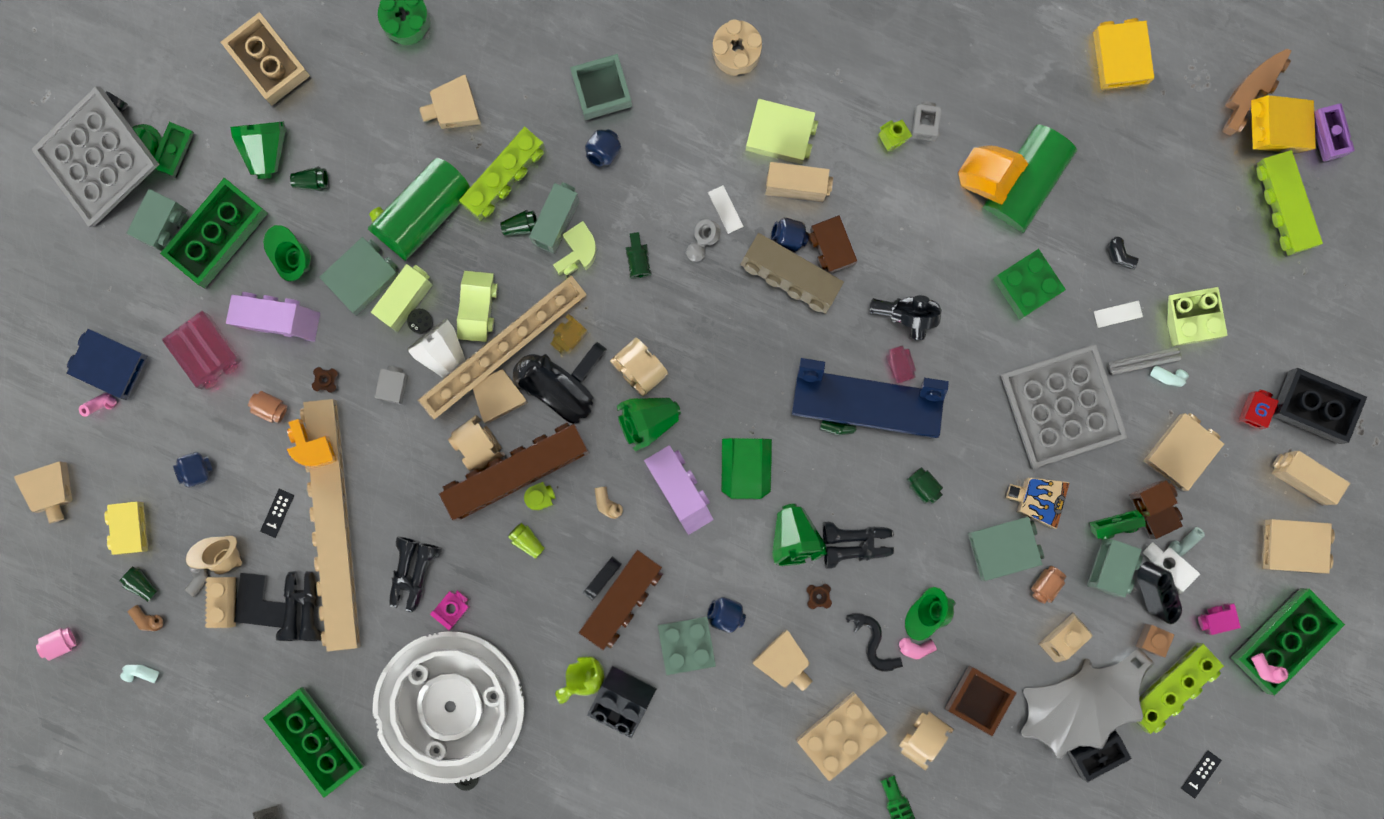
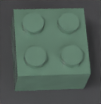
(601, 86)
(157, 220)
(1115, 568)
(686, 645)

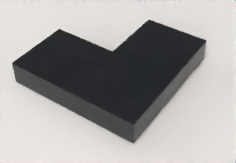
(252, 607)

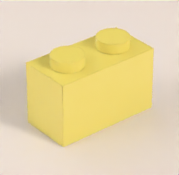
(126, 528)

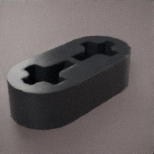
(589, 362)
(602, 578)

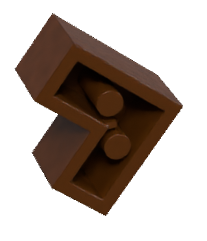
(1156, 506)

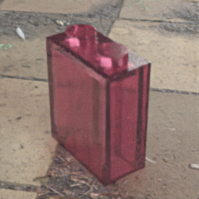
(202, 351)

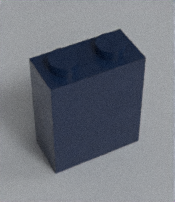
(106, 364)

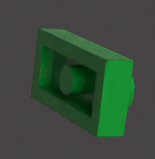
(172, 148)
(1126, 522)

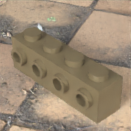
(791, 273)

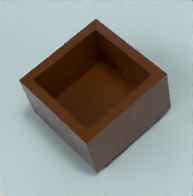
(980, 700)

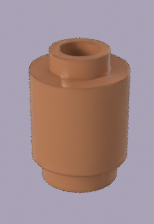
(267, 407)
(1048, 585)

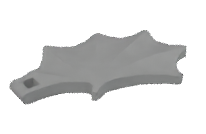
(1086, 706)

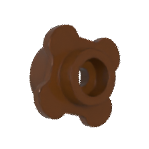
(329, 385)
(824, 591)

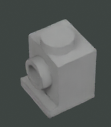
(931, 112)

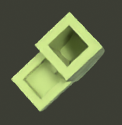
(583, 248)

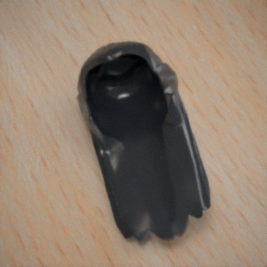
(553, 387)

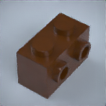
(832, 245)

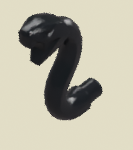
(882, 665)

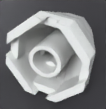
(439, 349)

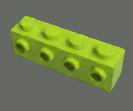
(502, 174)
(1289, 203)
(1176, 686)

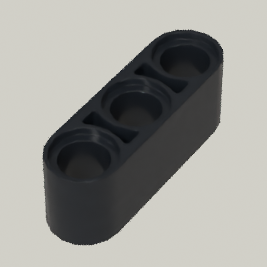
(1159, 592)

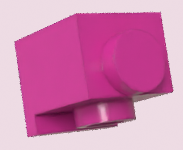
(443, 616)
(1219, 619)

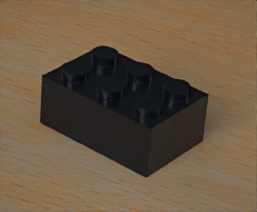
(1319, 406)

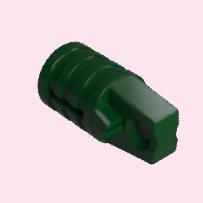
(638, 258)

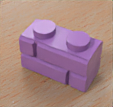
(1332, 132)

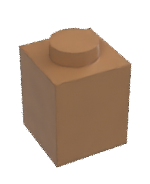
(1155, 640)

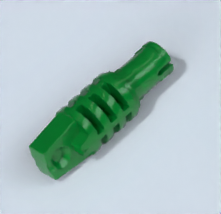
(897, 804)

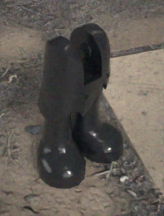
(864, 551)
(402, 580)
(308, 599)

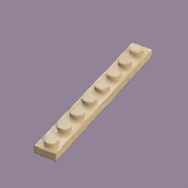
(501, 347)

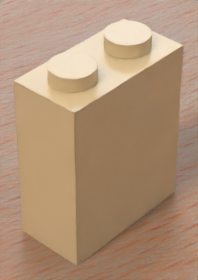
(798, 182)
(1184, 451)
(1310, 477)
(1298, 546)

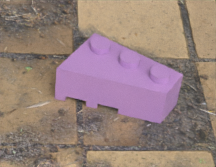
(272, 316)
(680, 489)

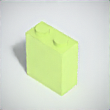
(781, 132)
(402, 297)

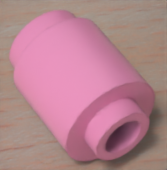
(56, 644)

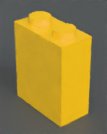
(1123, 54)
(1283, 124)

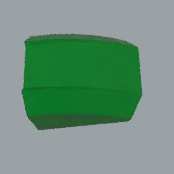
(746, 467)

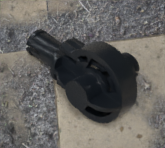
(914, 312)

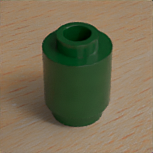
(925, 486)

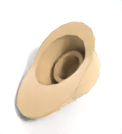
(215, 554)

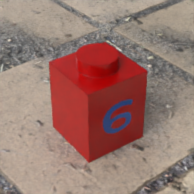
(1258, 409)

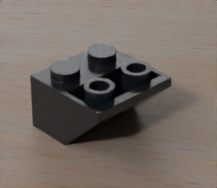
(621, 702)
(1094, 762)

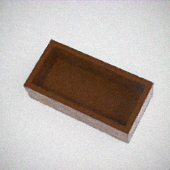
(620, 600)

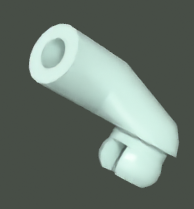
(1168, 378)
(1187, 542)
(140, 671)

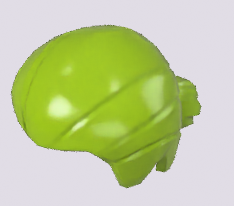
(582, 679)

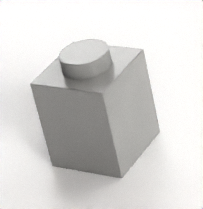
(391, 385)

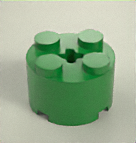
(407, 31)

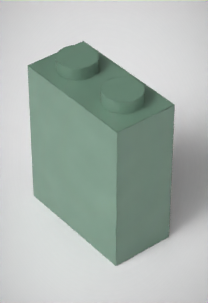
(555, 217)
(360, 275)
(1006, 548)

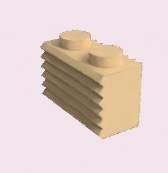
(220, 602)

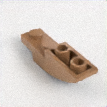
(1258, 83)

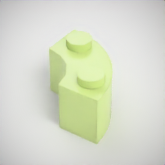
(475, 306)

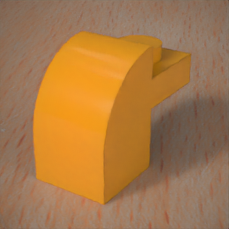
(306, 452)

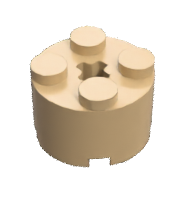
(733, 34)
(639, 367)
(476, 444)
(926, 740)

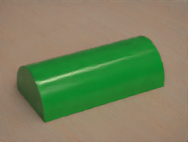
(1047, 158)
(420, 208)
(313, 742)

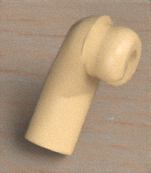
(605, 505)

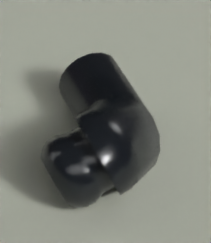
(1119, 255)

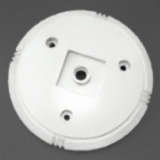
(414, 714)

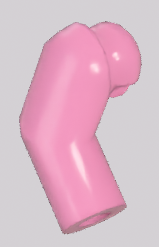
(97, 403)
(916, 651)
(1269, 672)

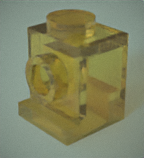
(568, 335)

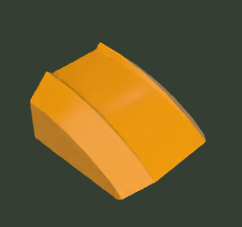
(991, 171)

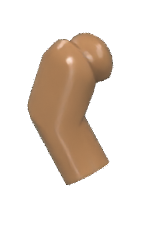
(145, 622)

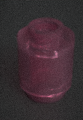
(901, 364)

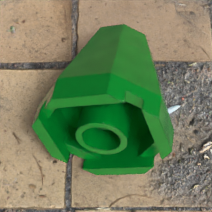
(260, 146)
(647, 419)
(796, 537)

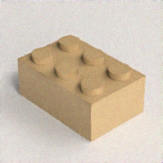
(265, 59)
(841, 736)

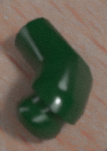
(837, 428)

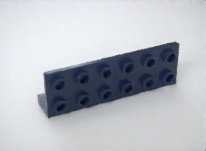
(869, 401)

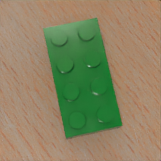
(214, 233)
(1290, 638)

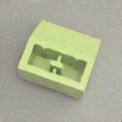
(1195, 317)

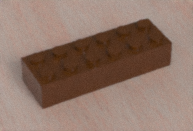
(513, 473)

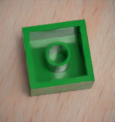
(1029, 284)

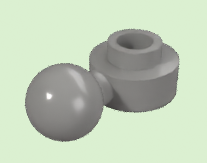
(696, 250)

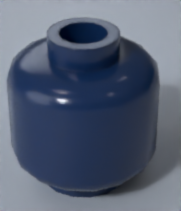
(602, 147)
(790, 234)
(192, 469)
(726, 614)

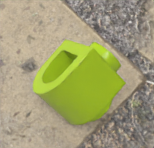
(894, 134)
(539, 496)

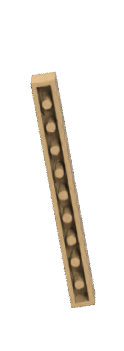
(331, 532)

